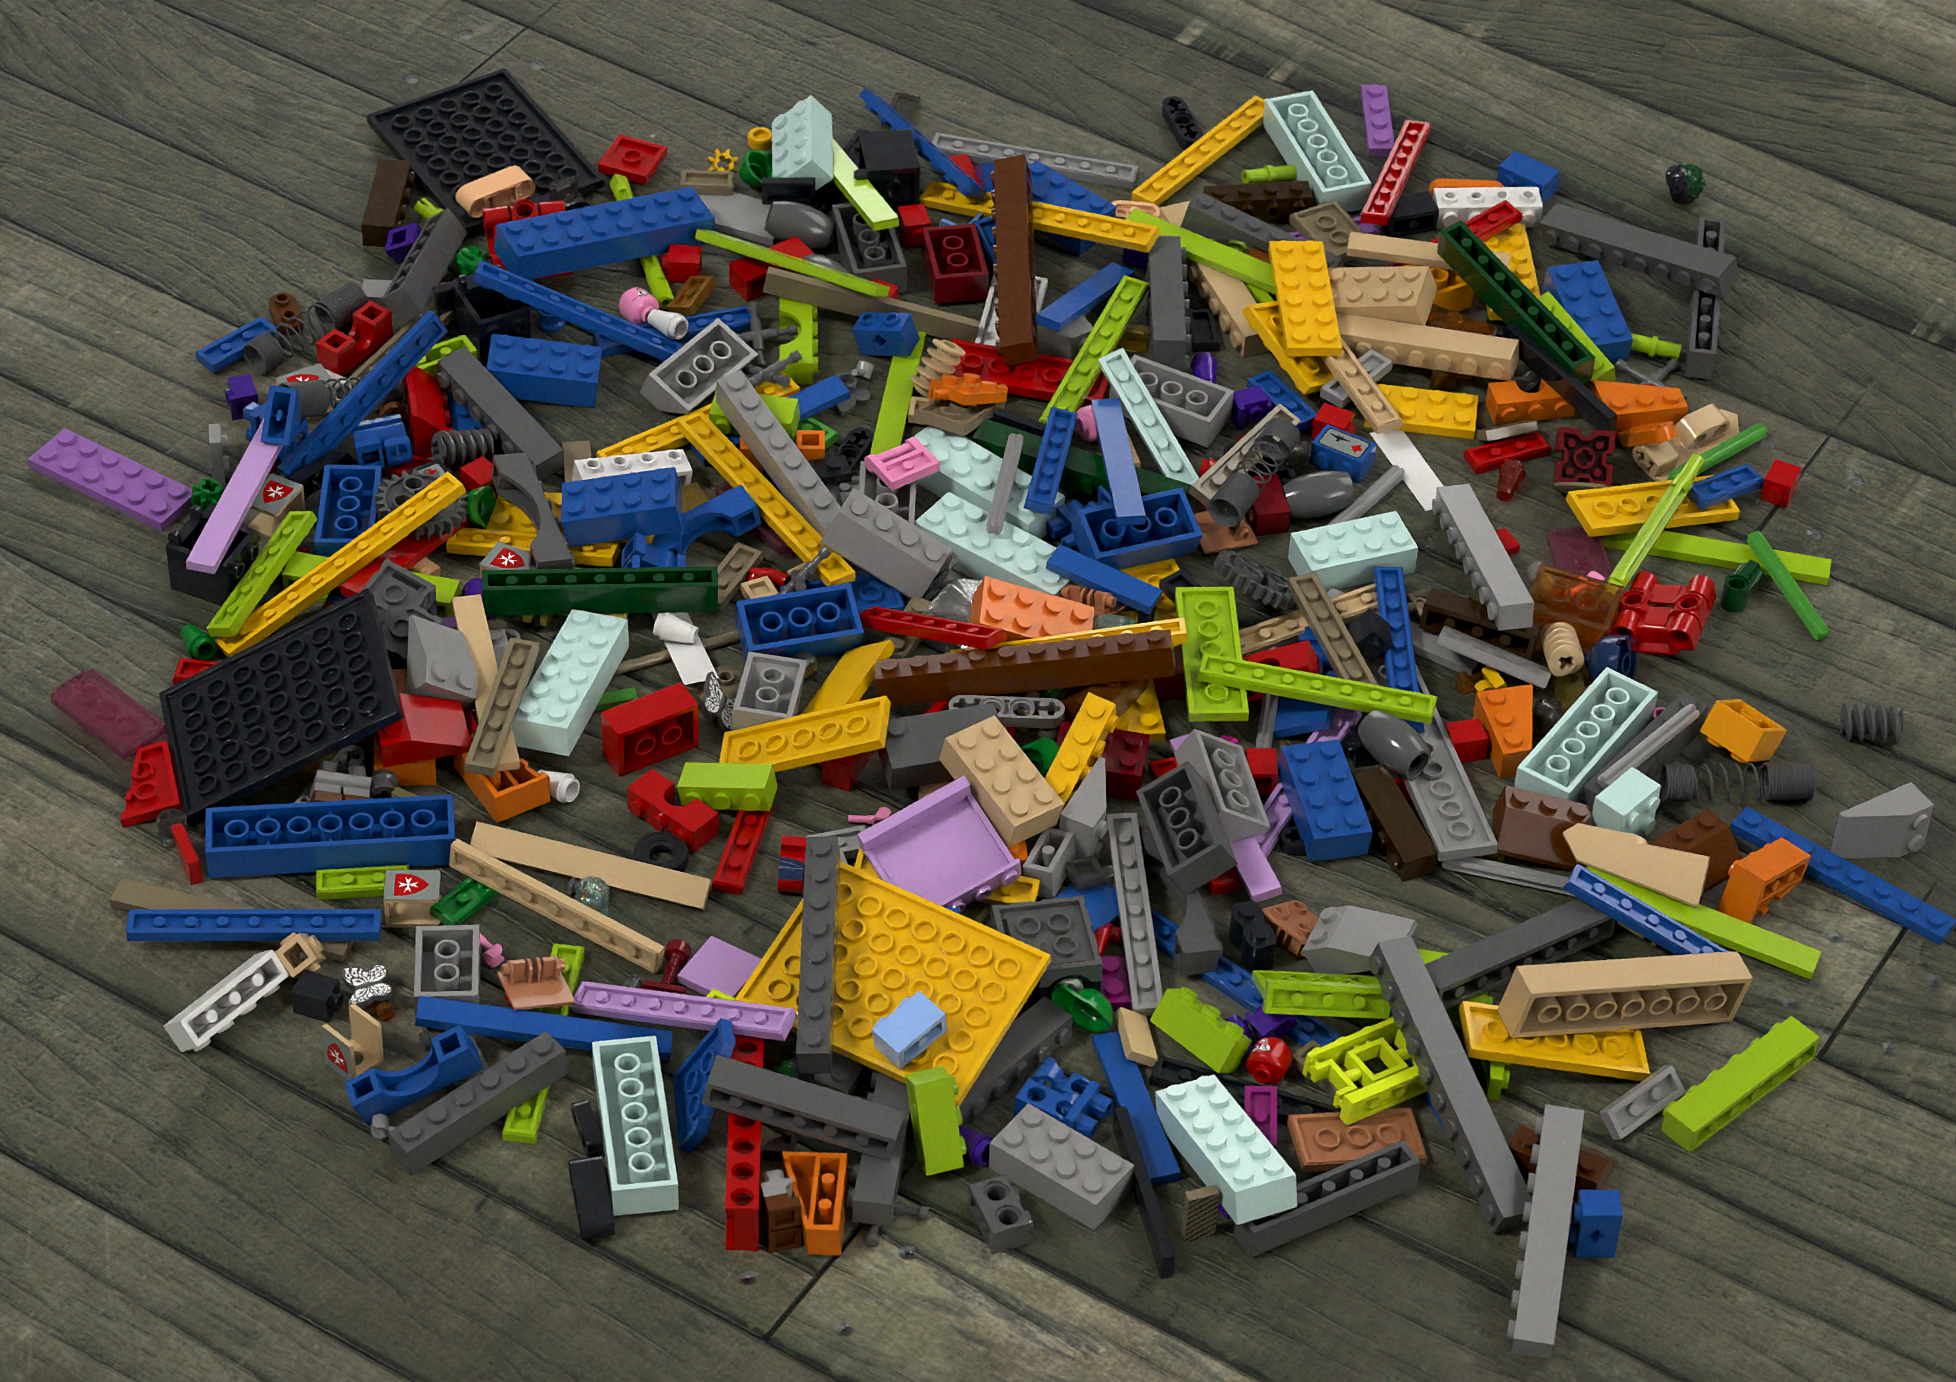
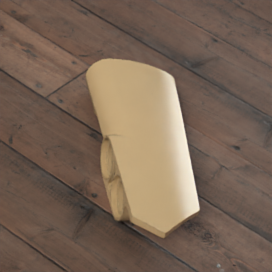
(1696, 435)
(1631, 858)

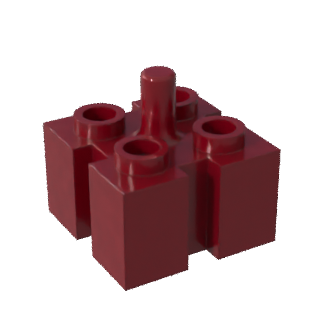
(1583, 456)

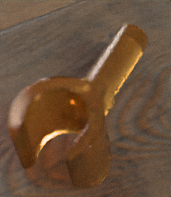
(1466, 681)
(382, 1009)

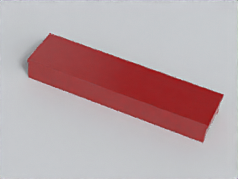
(744, 1162)

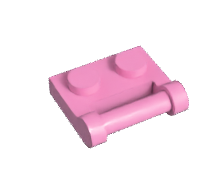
(903, 464)

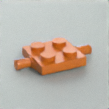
(967, 390)

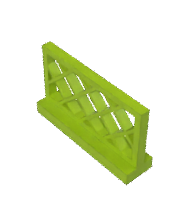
(1321, 994)

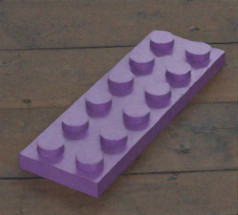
(112, 479)

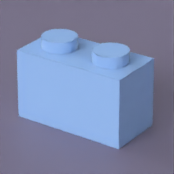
(909, 1029)

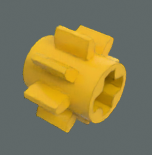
(724, 157)

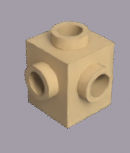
(290, 954)

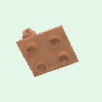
(1221, 538)
(1101, 601)
(1291, 924)
(537, 986)

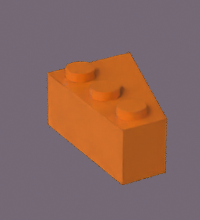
(1640, 403)
(1509, 722)
(509, 791)
(1761, 877)
(822, 1187)

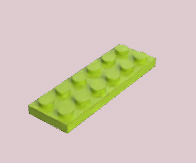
(1212, 630)

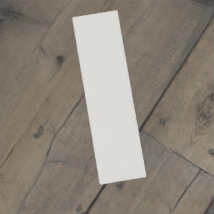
(1417, 473)
(689, 658)

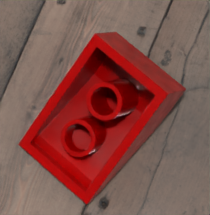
(426, 732)

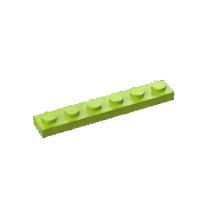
(261, 574)

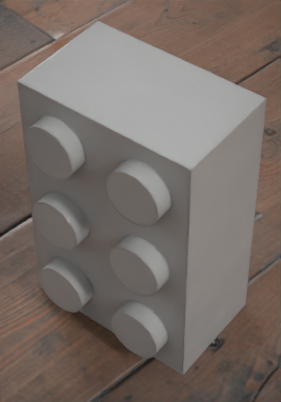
(448, 963)

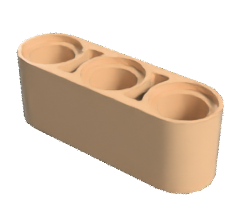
(495, 190)

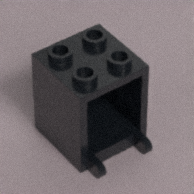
(890, 165)
(487, 312)
(206, 586)

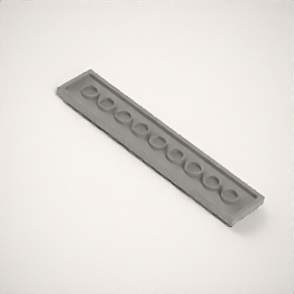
(1444, 791)

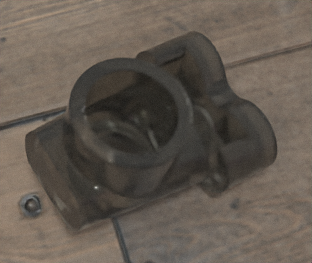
(1547, 715)

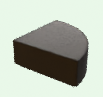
(1442, 381)
(773, 1149)

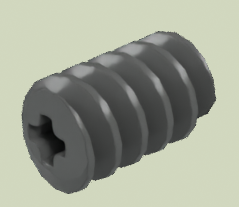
(462, 445)
(1870, 722)

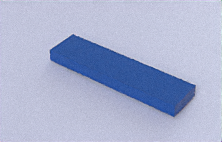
(1104, 578)

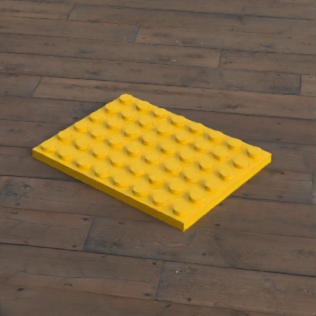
(890, 951)

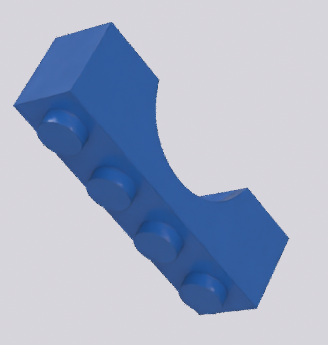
(728, 512)
(381, 1092)

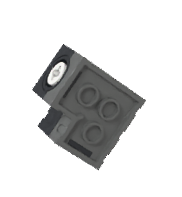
(397, 597)
(1063, 931)

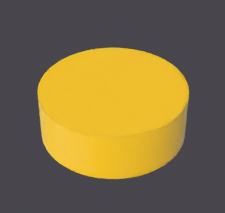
(760, 138)

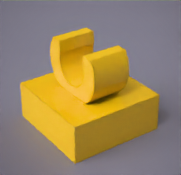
(1491, 681)

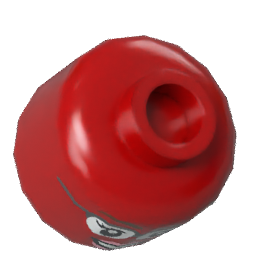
(1269, 1059)

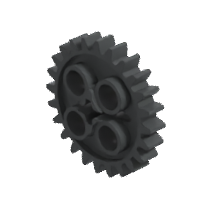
(401, 489)
(1255, 579)

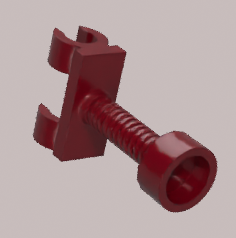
(676, 954)

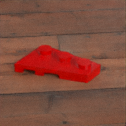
(152, 785)

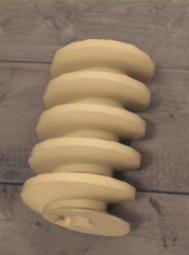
(941, 363)
(1561, 648)

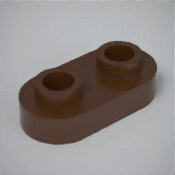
(281, 308)

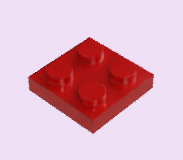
(632, 159)

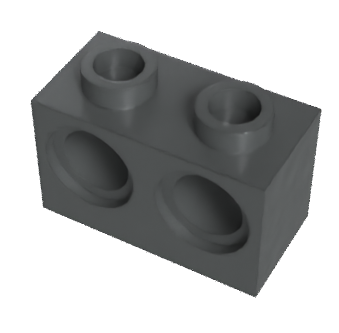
(999, 1214)

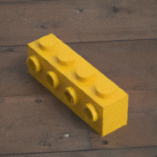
(1082, 746)

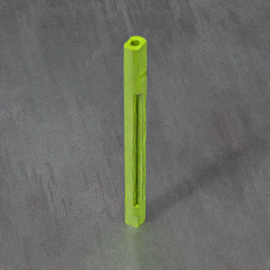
(653, 272)
(1656, 522)

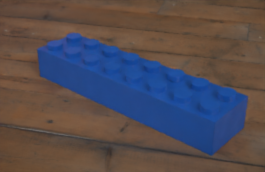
(602, 233)
(329, 835)

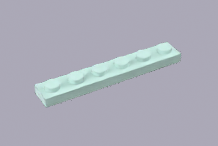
(1146, 417)

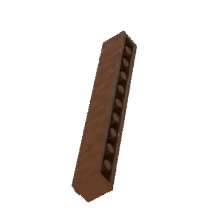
(1015, 261)
(1026, 667)

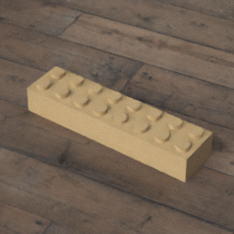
(1624, 994)

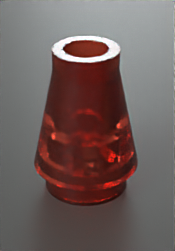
(1510, 478)

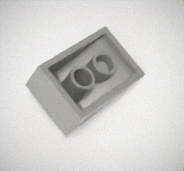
(439, 663)
(768, 690)
(1087, 813)
(1884, 825)
(1349, 935)

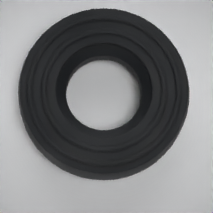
(662, 841)

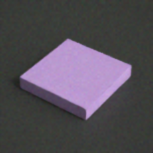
(718, 967)

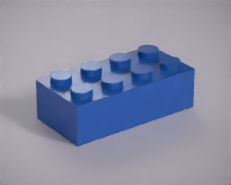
(1058, 190)
(1591, 304)
(545, 369)
(346, 505)
(621, 506)
(1167, 533)
(809, 620)
(1324, 800)

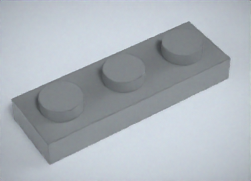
(1374, 364)
(1642, 1102)

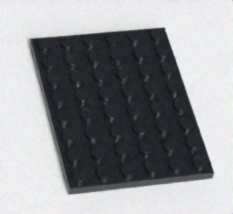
(477, 132)
(280, 705)

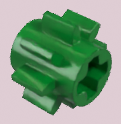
(468, 259)
(206, 493)

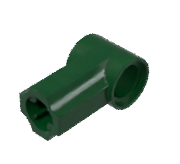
(1740, 586)

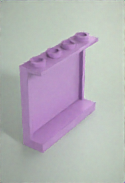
(941, 849)

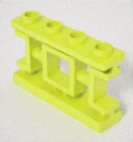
(1378, 1090)

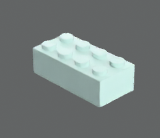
(803, 143)
(1349, 550)

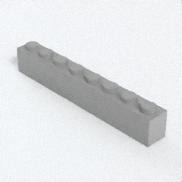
(776, 451)
(1483, 557)
(1547, 1232)

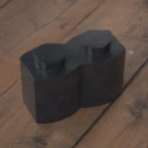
(1252, 936)

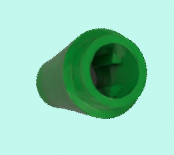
(198, 643)

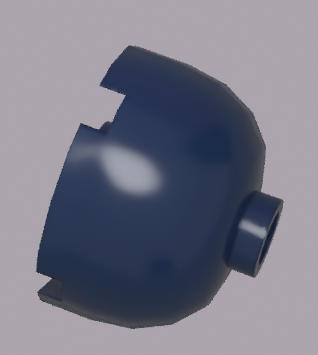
(1614, 653)

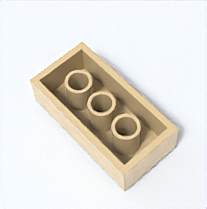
(1384, 292)
(1002, 781)

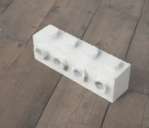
(1466, 203)
(625, 464)
(226, 1000)

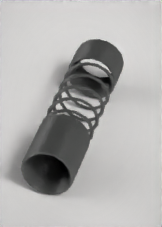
(331, 312)
(315, 396)
(1240, 489)
(1778, 781)

